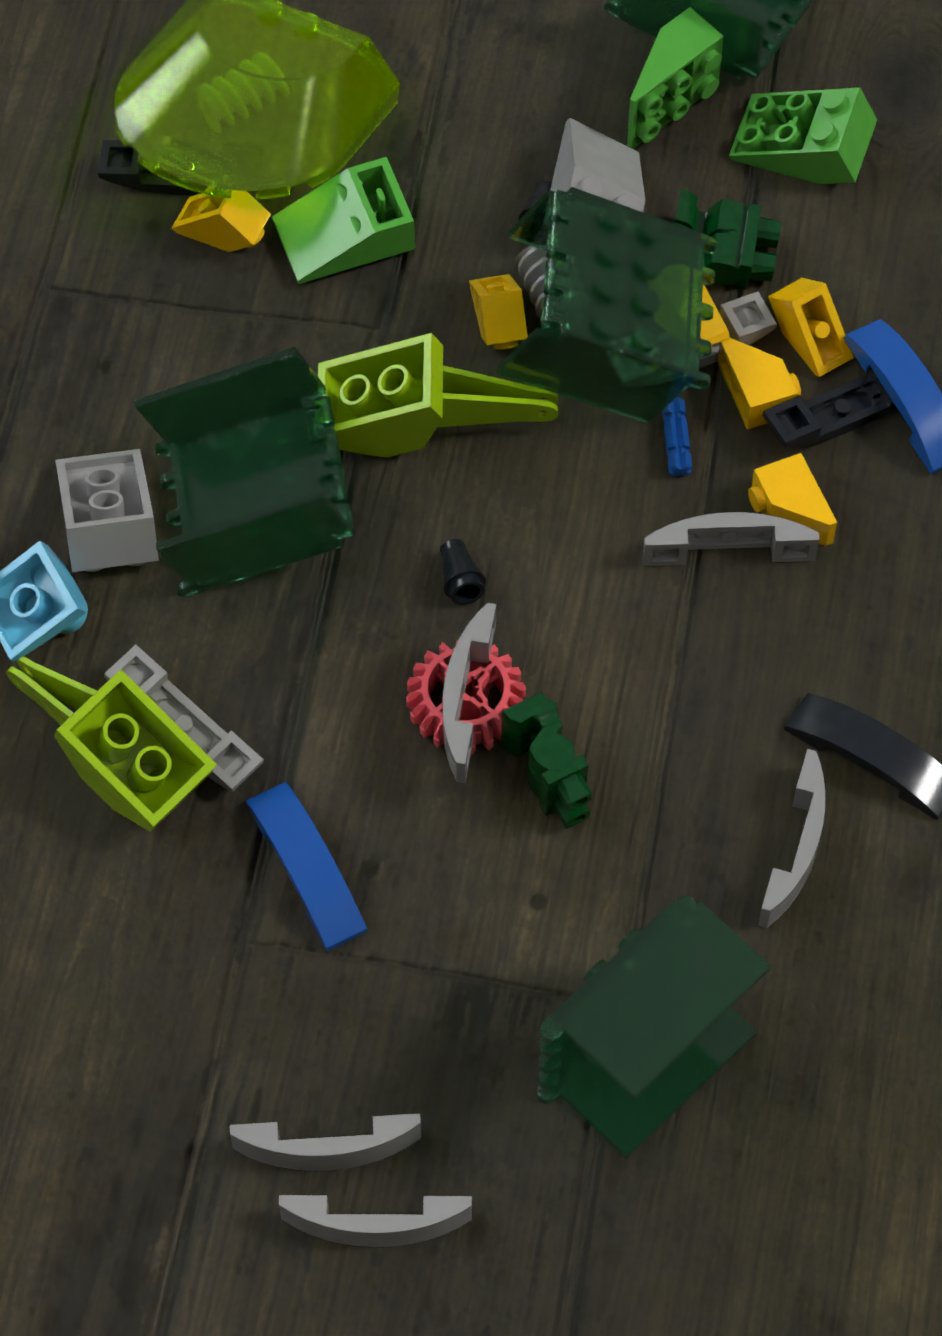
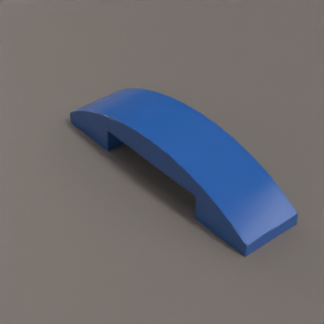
(906, 383)
(308, 865)

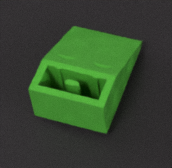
(675, 76)
(807, 134)
(346, 222)

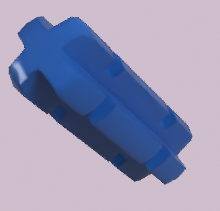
(677, 438)

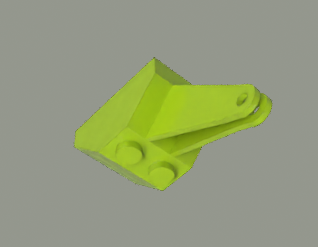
(401, 392)
(118, 742)

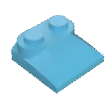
(37, 601)

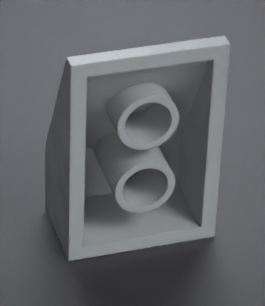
(598, 166)
(107, 510)

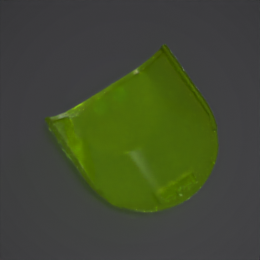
(251, 98)

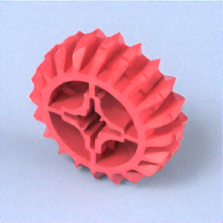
(474, 709)

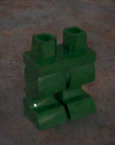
(737, 234)
(552, 768)

